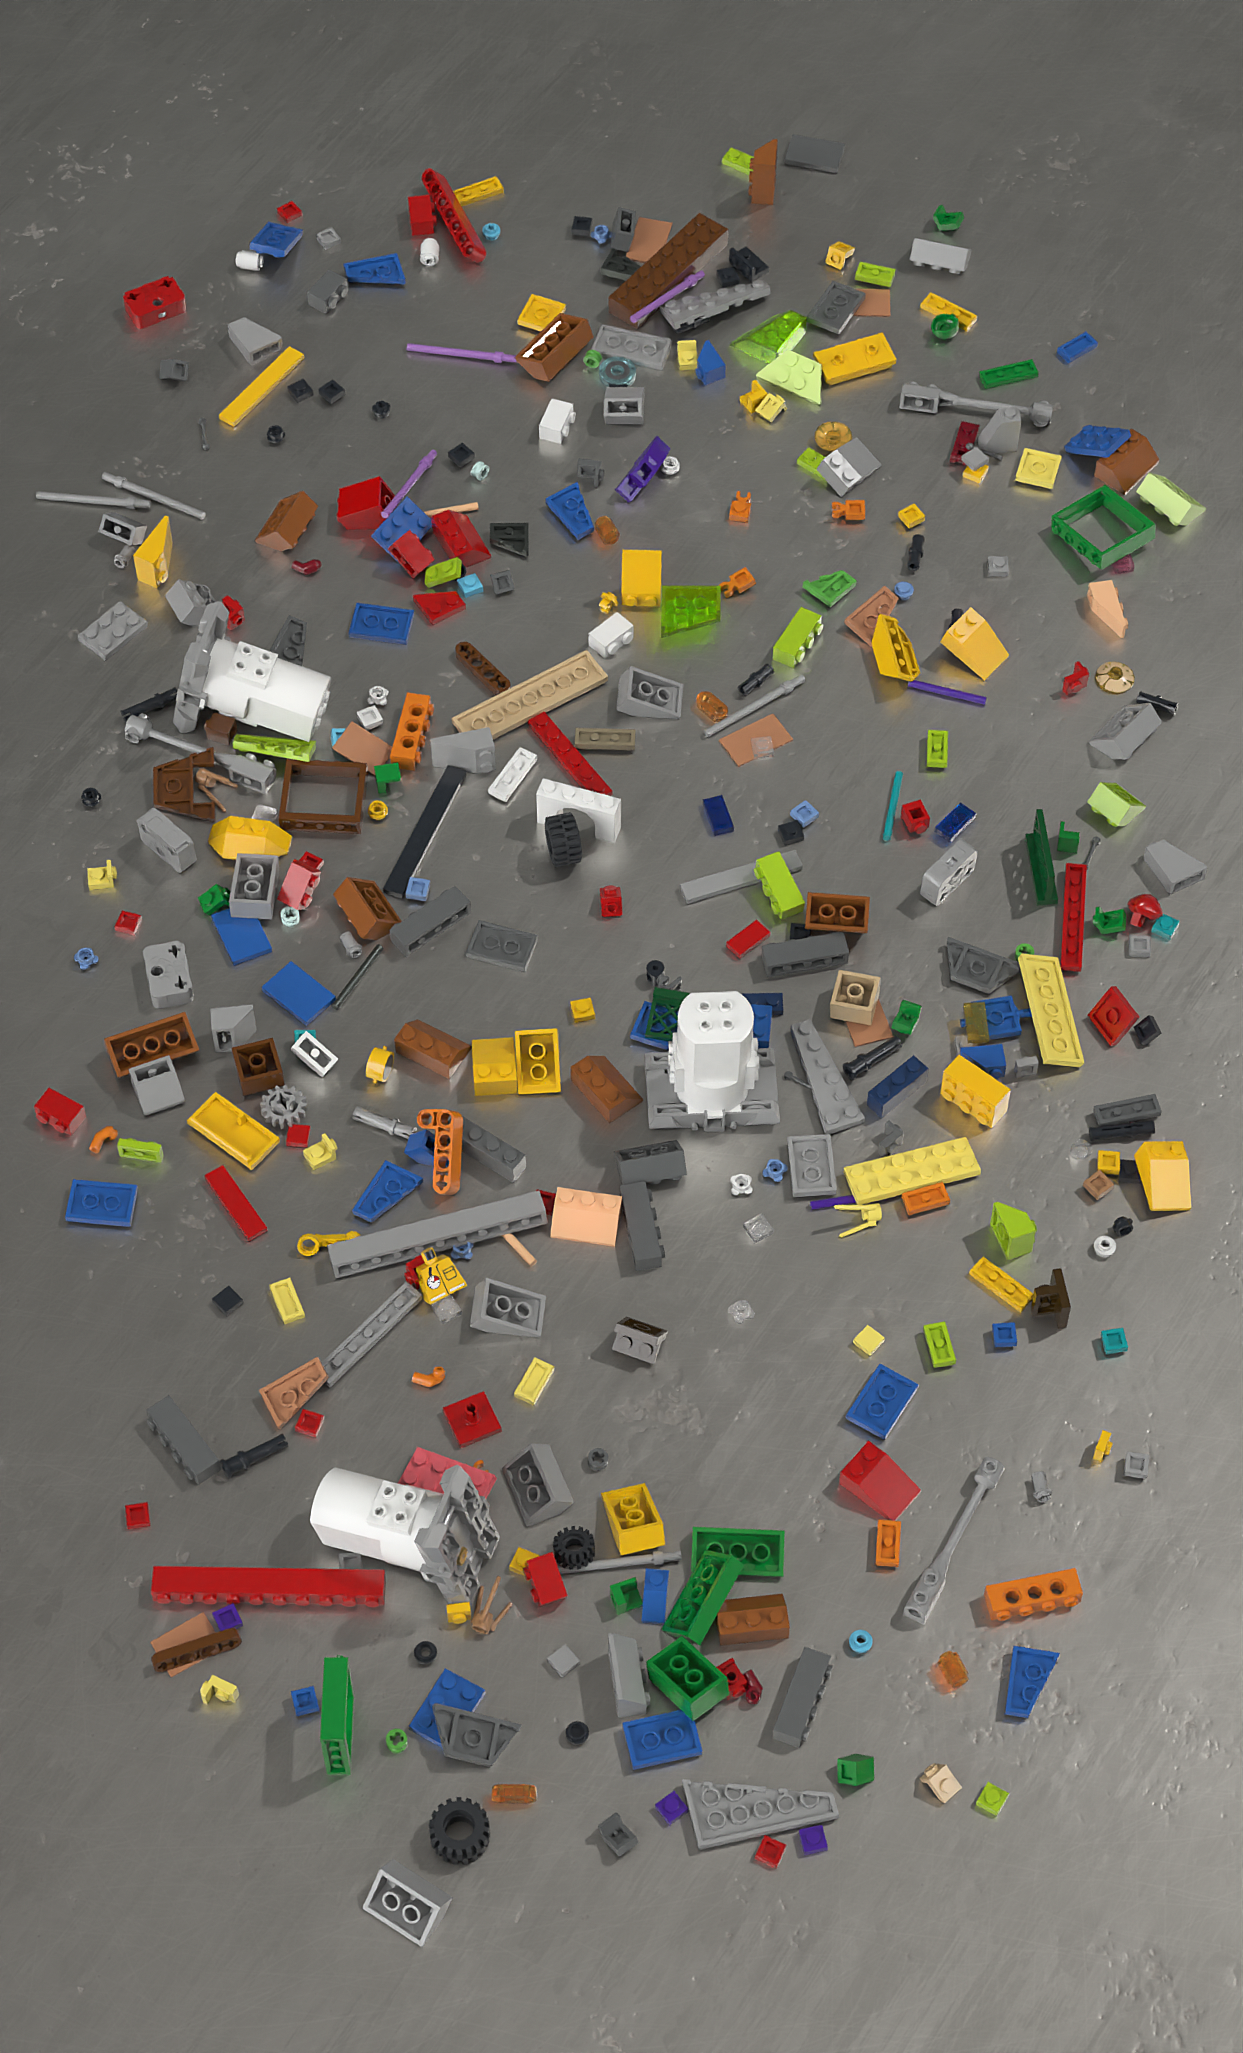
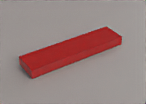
(236, 1203)

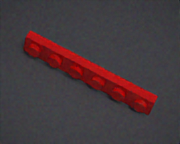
(568, 755)
(1073, 917)

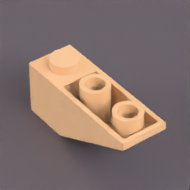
(1105, 604)

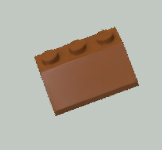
(764, 173)
(1127, 464)
(287, 522)
(366, 908)
(837, 912)
(431, 1047)
(604, 1087)
(753, 1619)

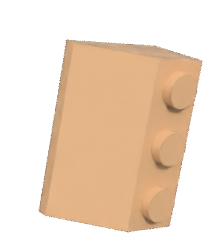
(586, 1216)

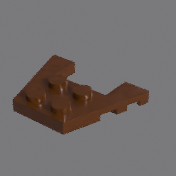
(175, 786)

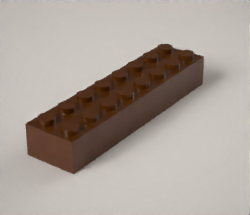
(680, 257)

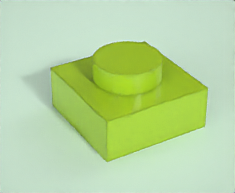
(992, 1798)

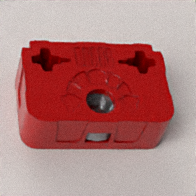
(154, 302)

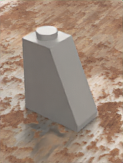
(254, 340)
(1001, 432)
(1173, 866)

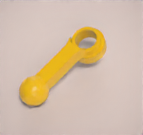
(322, 1241)

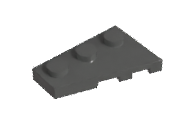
(291, 641)

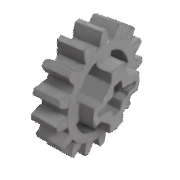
(274, 1110)

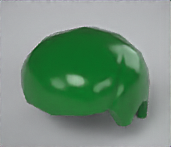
(945, 326)

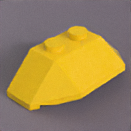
(894, 650)
(248, 837)

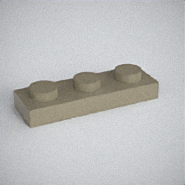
(605, 739)

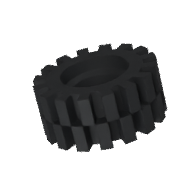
(577, 1557)

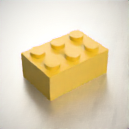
(975, 1091)

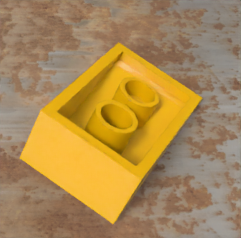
(154, 555)
(641, 577)
(975, 644)
(538, 1061)
(494, 1066)
(1164, 1175)
(633, 1519)

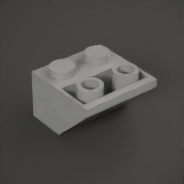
(624, 405)
(189, 601)
(232, 1026)
(156, 1085)

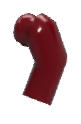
(307, 568)
(754, 1688)

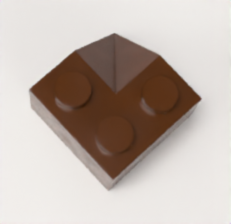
(258, 1066)

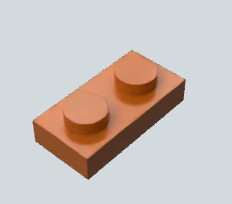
(925, 1198)
(888, 1543)

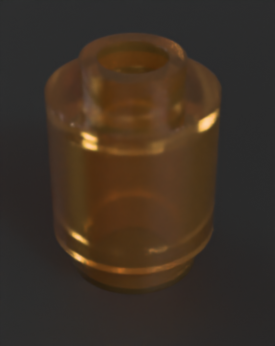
(607, 530)
(953, 1669)

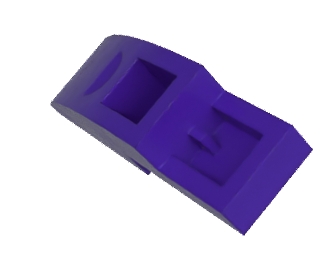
(643, 470)

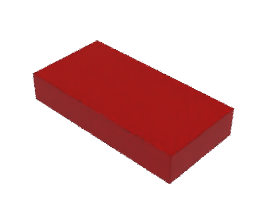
(748, 939)

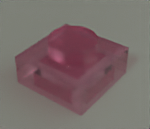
(1124, 565)

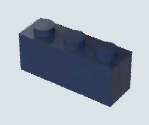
(897, 1086)

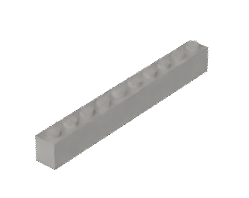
(438, 1232)

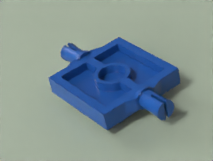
(1002, 1017)

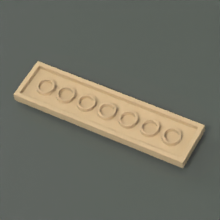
(533, 696)

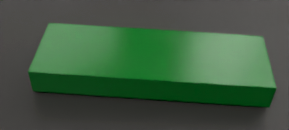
(1008, 374)

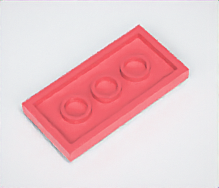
(427, 1469)

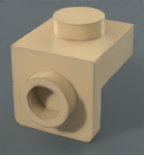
(941, 1781)

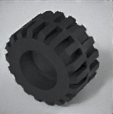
(563, 839)
(459, 1812)

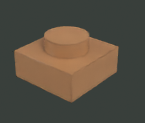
(1098, 1185)

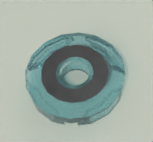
(614, 364)

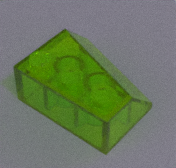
(773, 336)
(688, 607)

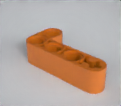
(442, 1151)

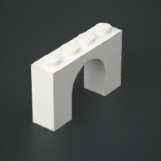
(601, 808)

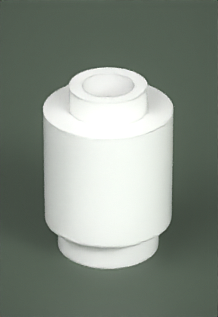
(429, 252)
(249, 260)

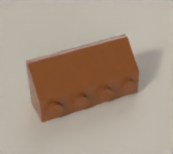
(555, 346)
(150, 1042)

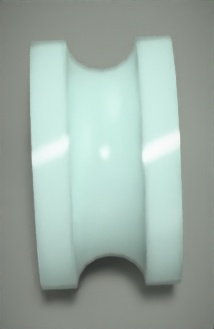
(480, 470)
(292, 921)

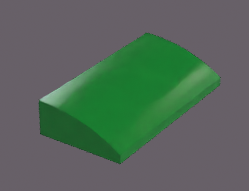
(755, 1548)
(702, 1596)

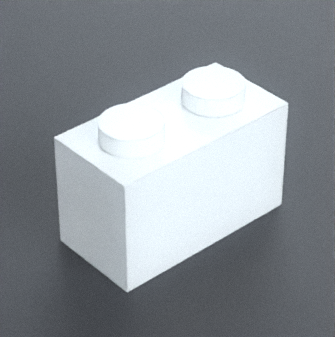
(556, 421)
(611, 635)
(314, 1054)

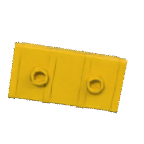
(855, 359)
(233, 1131)

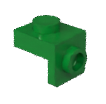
(946, 220)
(214, 899)
(1109, 921)
(907, 1017)

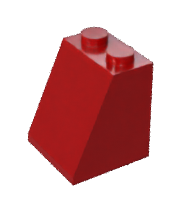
(363, 503)

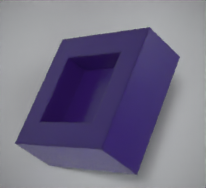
(227, 1618)
(671, 1808)
(813, 1840)

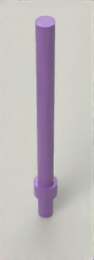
(688, 282)
(498, 357)
(424, 464)

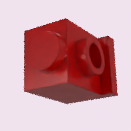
(915, 816)
(739, 1685)

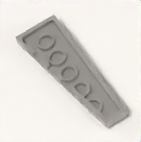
(830, 1093)

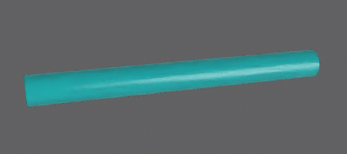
(892, 806)

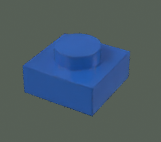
(1004, 1334)
(305, 1701)

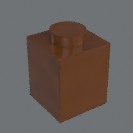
(220, 728)

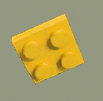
(540, 312)

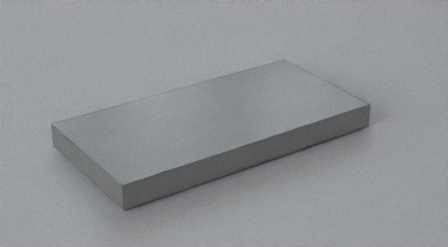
(638, 347)

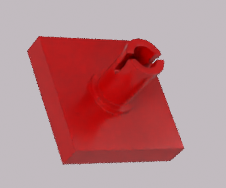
(1113, 1016)
(472, 1419)

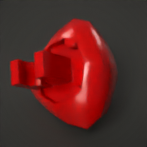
(1142, 907)

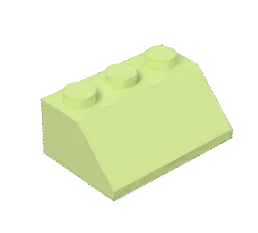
(1169, 499)

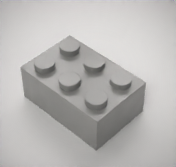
(254, 886)

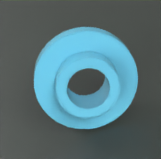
(491, 231)
(860, 1647)

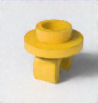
(608, 600)

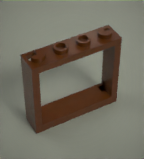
(323, 822)

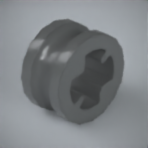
(595, 1465)

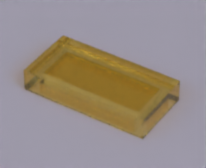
(976, 1022)

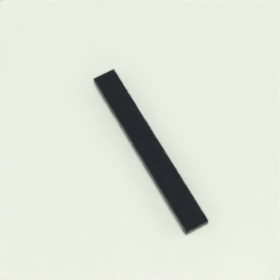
(424, 831)

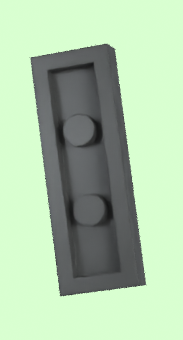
(1127, 1110)

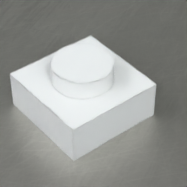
(369, 718)

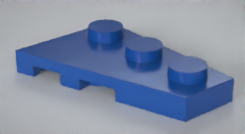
(376, 270)
(571, 510)
(385, 1190)
(1027, 1678)

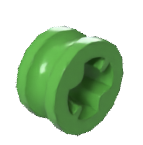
(592, 358)
(1023, 948)
(401, 1746)

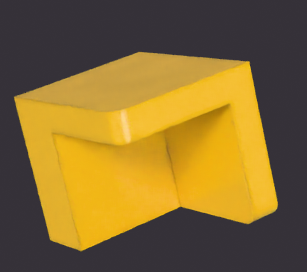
(753, 398)

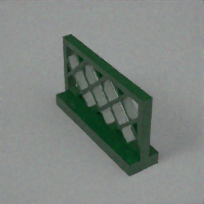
(1041, 862)
(668, 999)

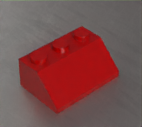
(459, 537)

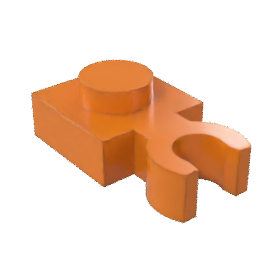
(740, 508)
(851, 509)
(738, 581)

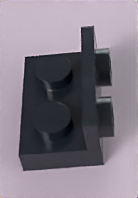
(748, 263)

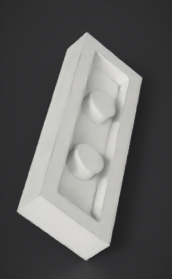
(512, 774)

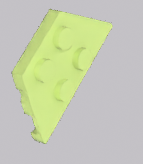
(795, 375)

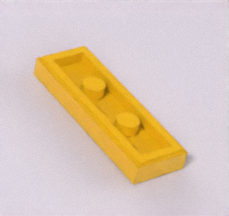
(479, 191)
(938, 305)
(1001, 1284)

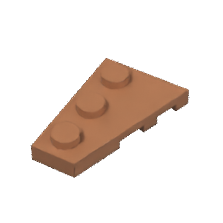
(865, 617)
(293, 1390)

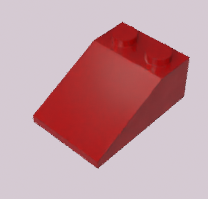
(879, 1482)

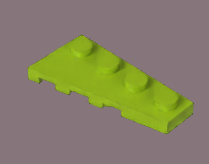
(280, 747)

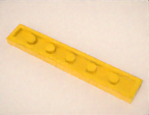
(261, 386)

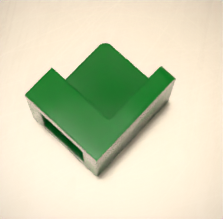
(386, 774)
(1067, 840)
(625, 1596)
(855, 1769)

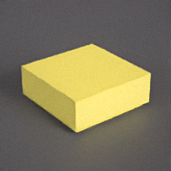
(868, 1340)

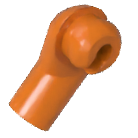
(100, 1136)
(430, 1380)

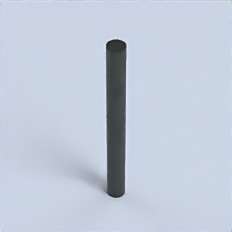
(357, 977)

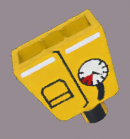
(438, 1276)

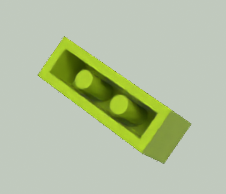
(797, 637)
(779, 885)

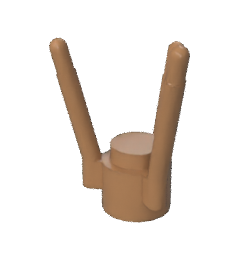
(208, 779)
(483, 1621)

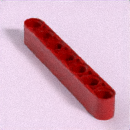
(453, 215)

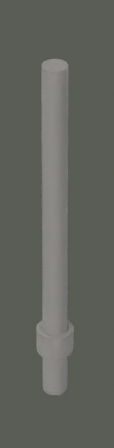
(121, 483)
(130, 502)
(785, 687)
(657, 1558)

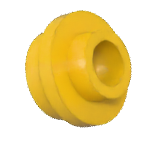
(377, 806)

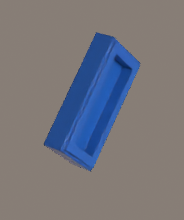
(1077, 347)

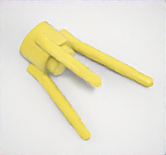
(869, 1212)

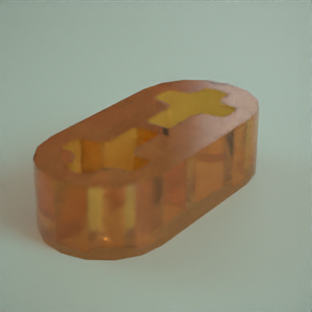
(712, 707)
(514, 1793)

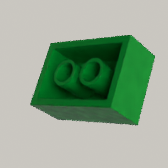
(687, 1678)

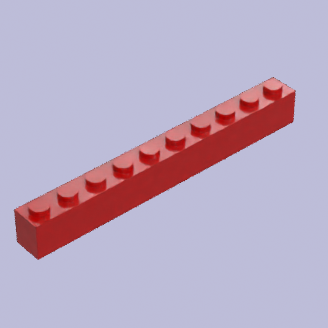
(268, 1585)

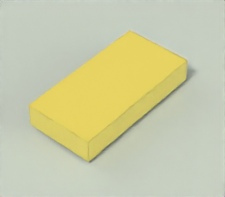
(287, 1301)
(534, 1381)

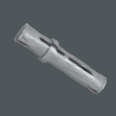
(393, 1126)

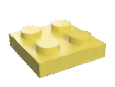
(1038, 468)

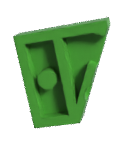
(831, 587)

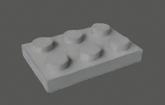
(112, 631)
(811, 1165)

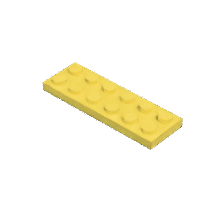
(1051, 1010)
(911, 1170)

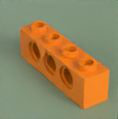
(411, 731)
(1065, 1581)

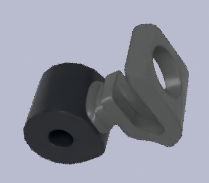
(656, 976)

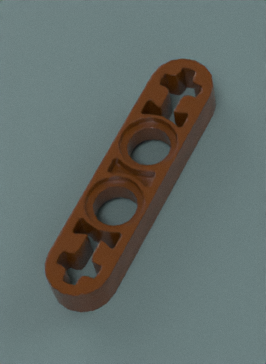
(480, 671)
(196, 1650)

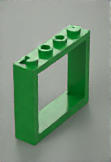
(1117, 505)
(337, 1715)

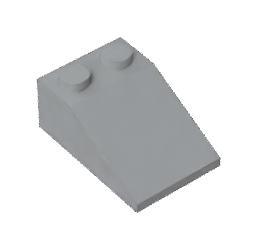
(848, 466)
(649, 695)
(466, 750)
(507, 1309)

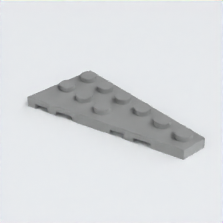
(711, 303)
(743, 1812)

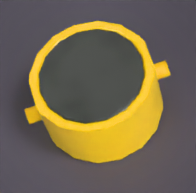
(379, 1064)

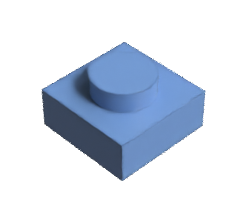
(804, 813)
(418, 889)

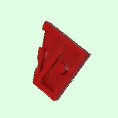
(439, 605)

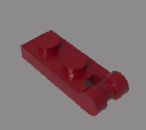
(966, 434)

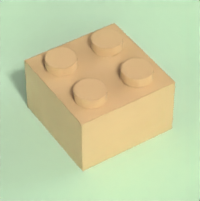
(855, 997)

